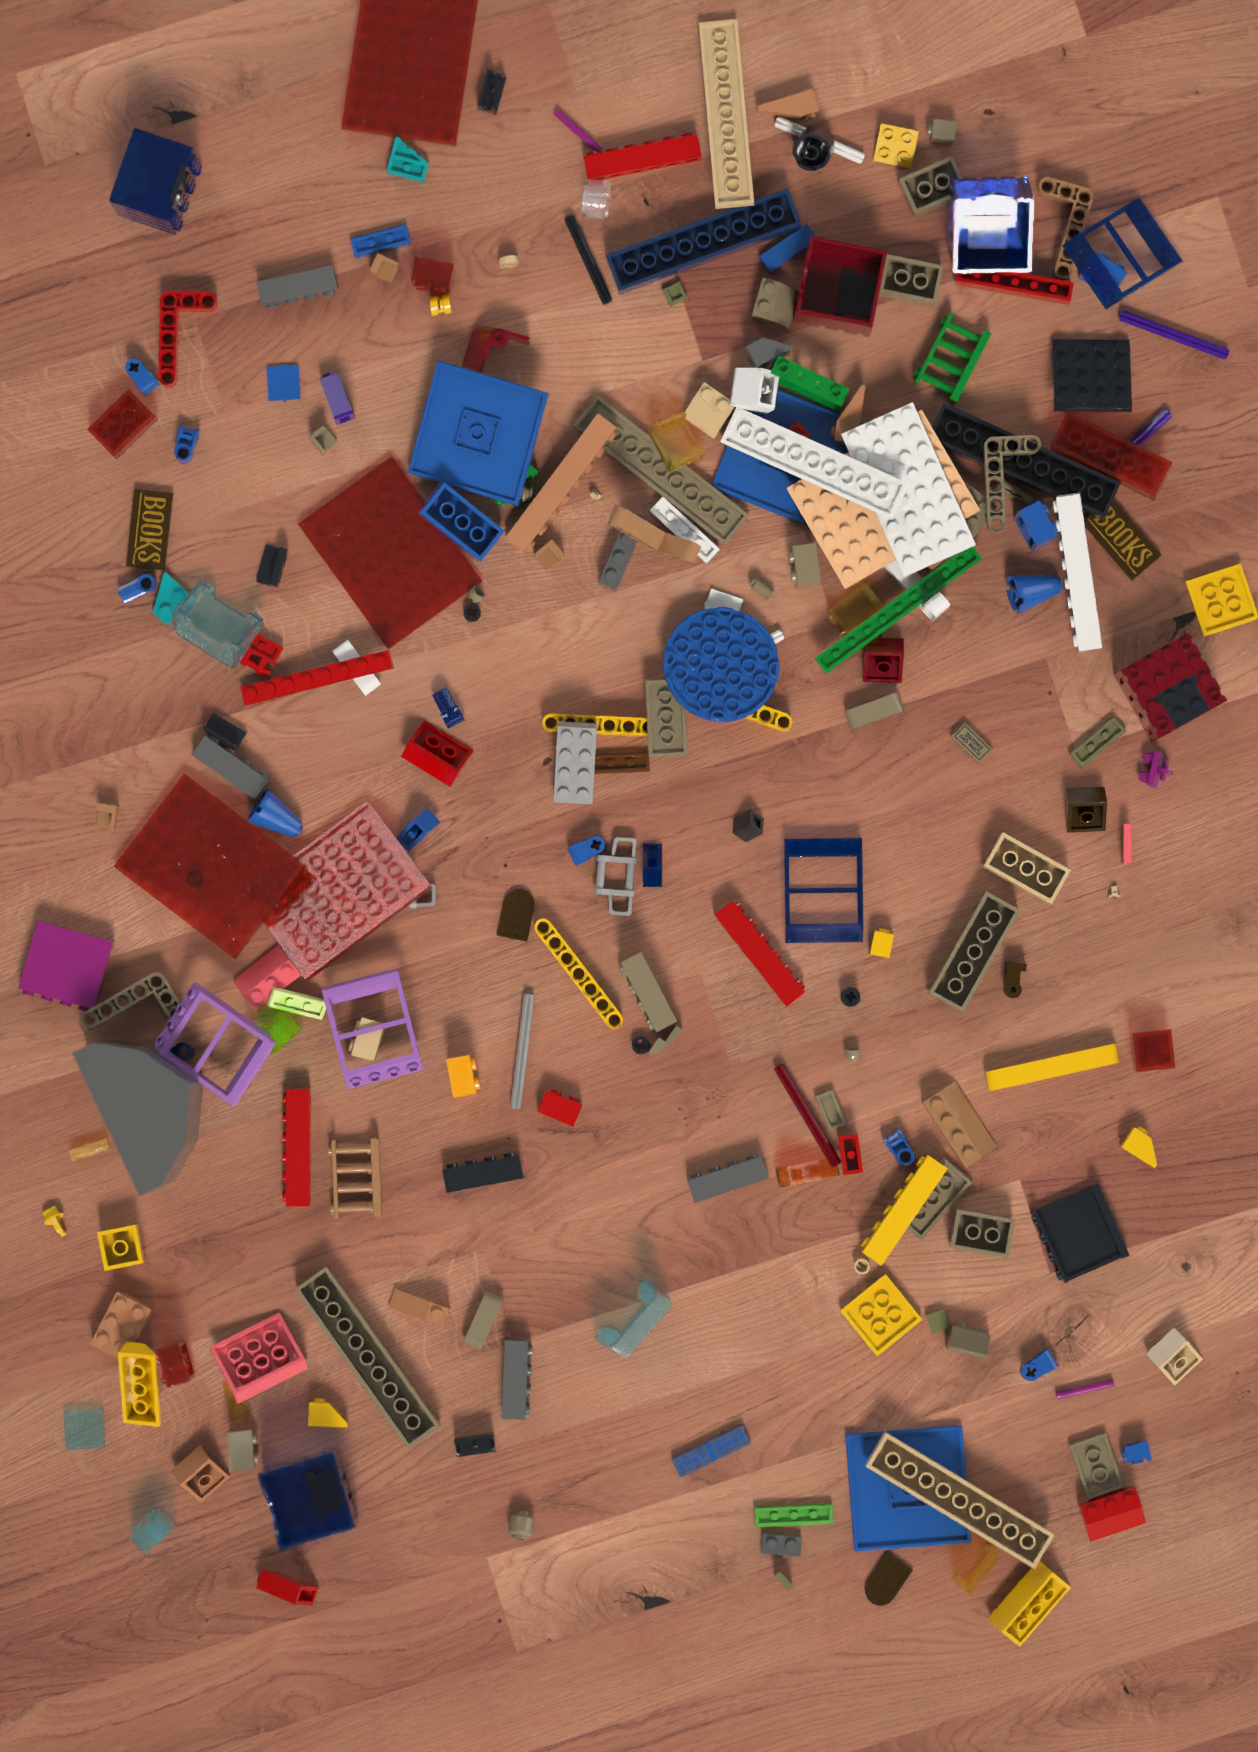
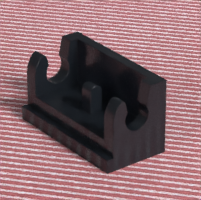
(491, 92)
(475, 1444)

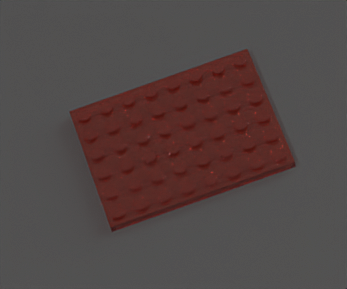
(410, 69)
(388, 554)
(209, 866)
(350, 888)

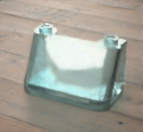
(215, 626)
(627, 1340)

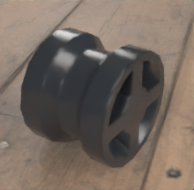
(850, 997)

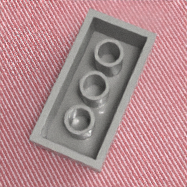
(575, 762)

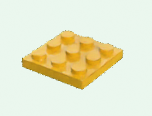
(1221, 600)
(881, 1315)

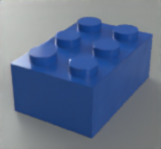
(1036, 526)

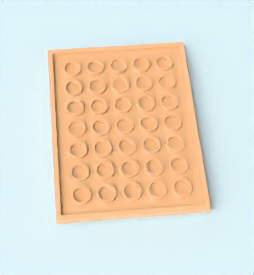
(852, 533)

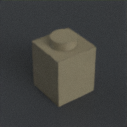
(942, 131)

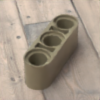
(874, 711)
(483, 1320)

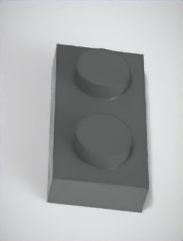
(781, 1544)

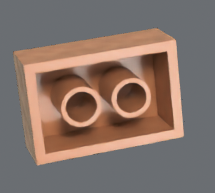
(121, 1324)

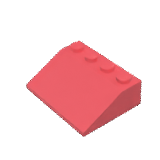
(258, 1357)

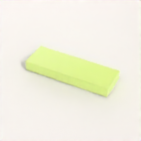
(297, 1003)

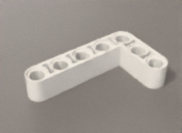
(933, 606)

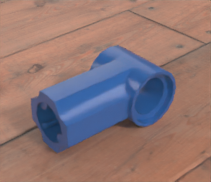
(135, 588)

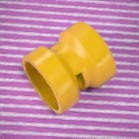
(444, 304)

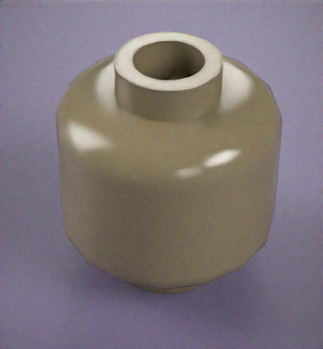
(521, 1526)

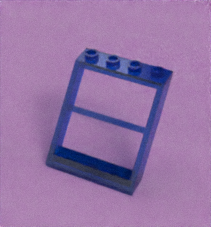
(1096, 273)
(824, 932)

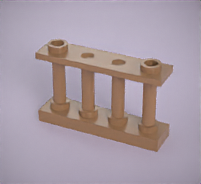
(372, 1168)

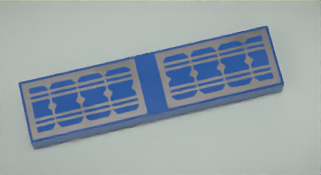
(711, 1451)

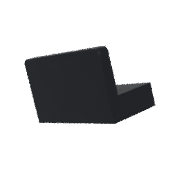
(272, 566)
(224, 731)

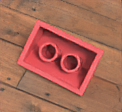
(270, 971)

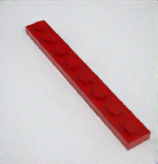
(317, 677)

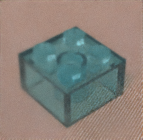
(156, 1527)

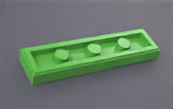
(793, 1515)

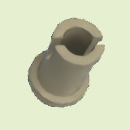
(761, 587)

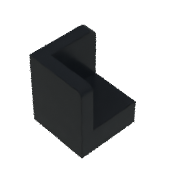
(748, 825)

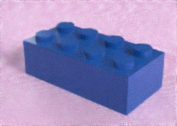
(460, 522)

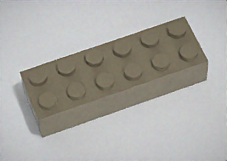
(974, 951)

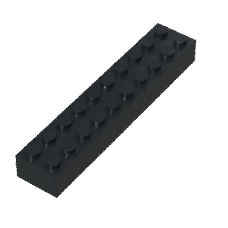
(1041, 471)

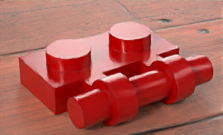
(264, 649)

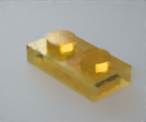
(235, 1410)

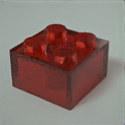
(432, 276)
(1152, 1050)

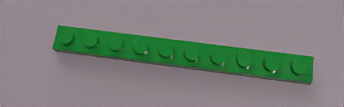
(897, 609)

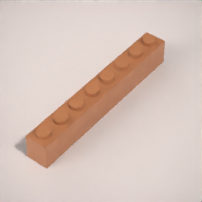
(561, 483)

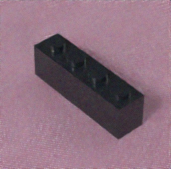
(482, 1173)

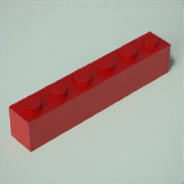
(643, 157)
(1019, 285)
(759, 953)
(297, 1147)

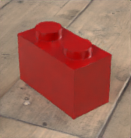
(560, 1108)
(850, 1154)

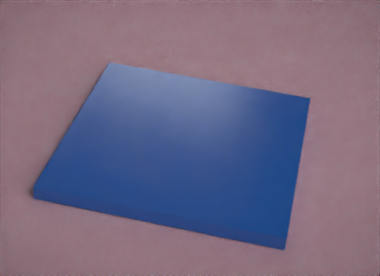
(478, 432)
(767, 485)
(887, 1514)

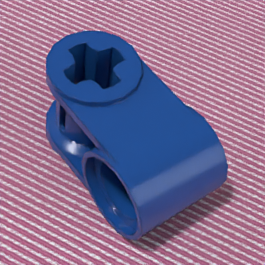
(143, 378)
(186, 439)
(583, 851)
(898, 1146)
(1041, 1363)

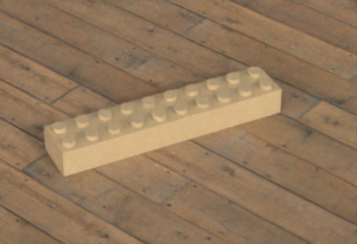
(959, 1499)

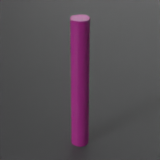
(577, 130)
(1085, 1389)

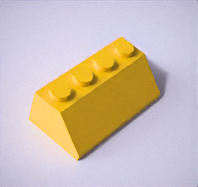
(139, 1385)
(1029, 1603)

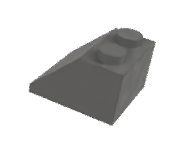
(765, 352)

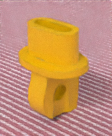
(53, 1218)

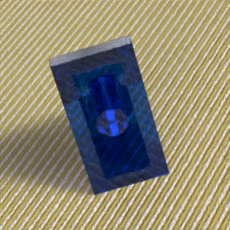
(652, 864)

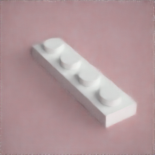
(683, 528)

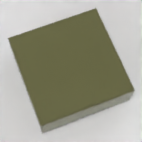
(674, 294)
(937, 1321)
(783, 1579)

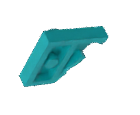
(406, 163)
(168, 598)

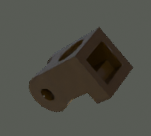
(1012, 979)

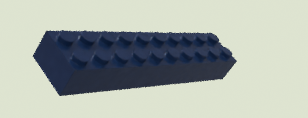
(703, 241)

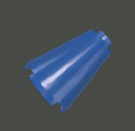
(1031, 590)
(274, 815)

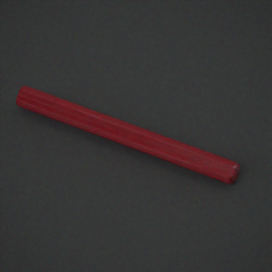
(807, 1115)

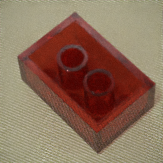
(122, 424)
(174, 1364)

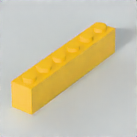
(903, 1210)

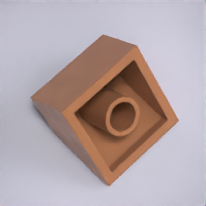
(200, 1474)

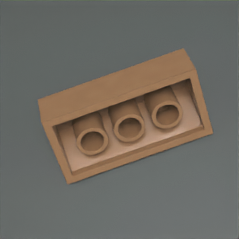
(959, 1124)

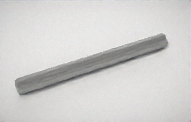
(522, 1051)

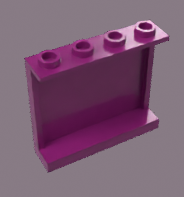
(65, 966)

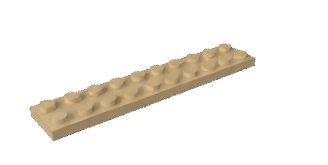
(726, 114)

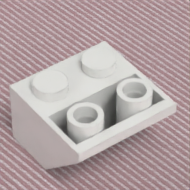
(754, 390)

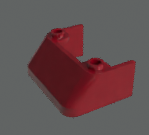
(480, 343)

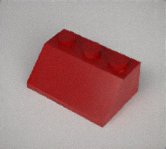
(437, 753)
(1112, 1513)

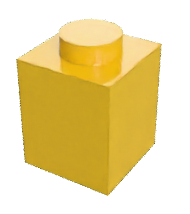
(881, 943)

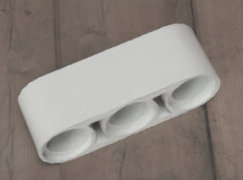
(345, 652)

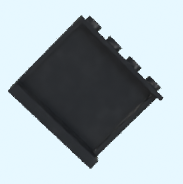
(1079, 1233)

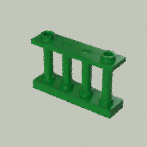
(962, 374)
(809, 384)

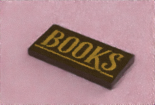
(149, 529)
(1122, 541)

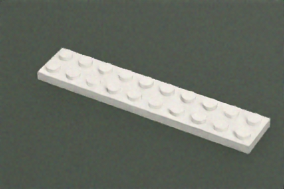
(814, 463)

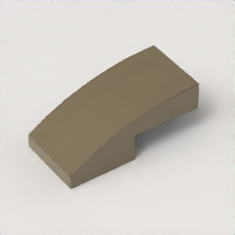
(661, 1044)

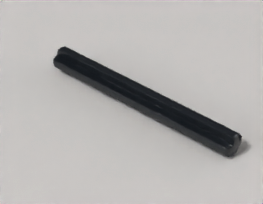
(588, 260)

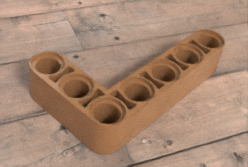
(1072, 224)
(653, 537)

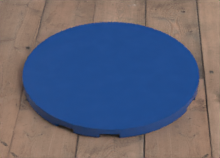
(721, 664)

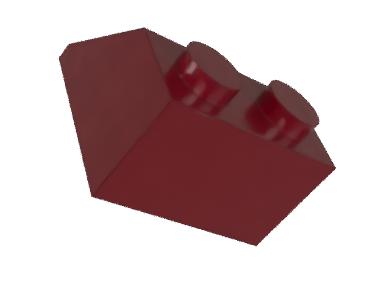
(883, 660)

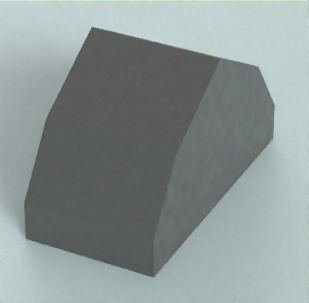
(146, 1107)

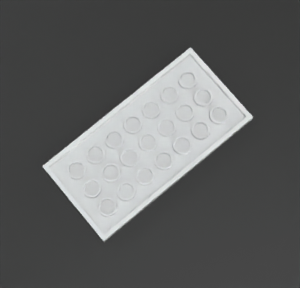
(928, 518)

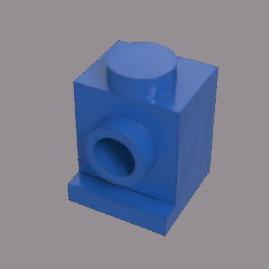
(1136, 1452)

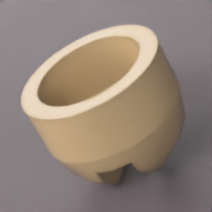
(859, 1268)

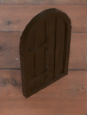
(516, 915)
(886, 1580)

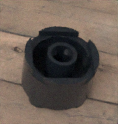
(813, 138)

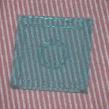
(84, 1429)

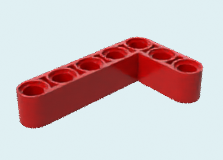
(173, 329)

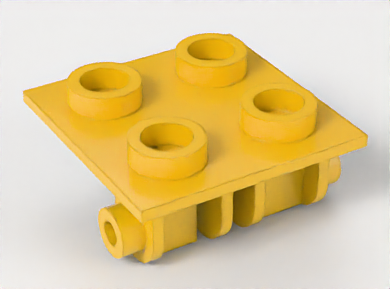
(896, 145)

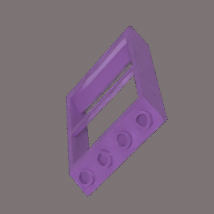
(359, 988)
(250, 1065)

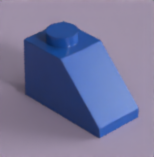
(418, 829)

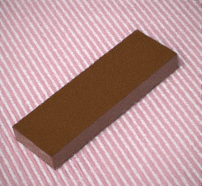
(622, 763)

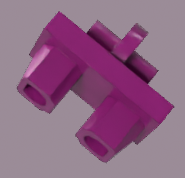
(1155, 760)

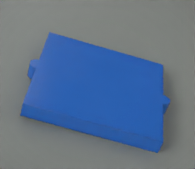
(283, 383)

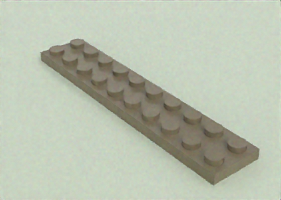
(680, 487)

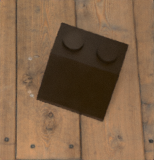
(1085, 809)

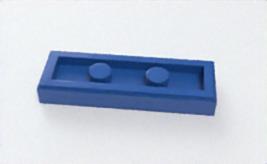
(380, 241)
(787, 248)

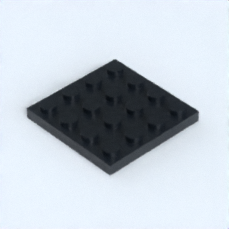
(1091, 375)

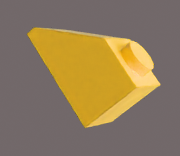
(1140, 1146)
(325, 1414)

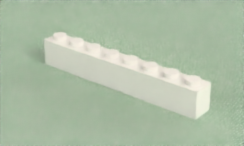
(1079, 572)

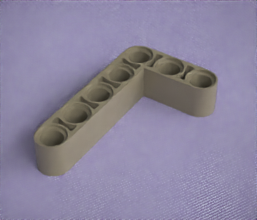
(989, 475)
(132, 999)

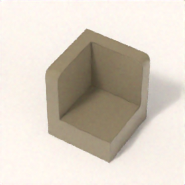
(323, 440)

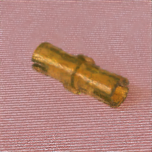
(88, 1149)

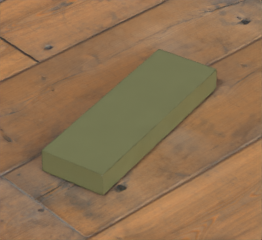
(1097, 742)

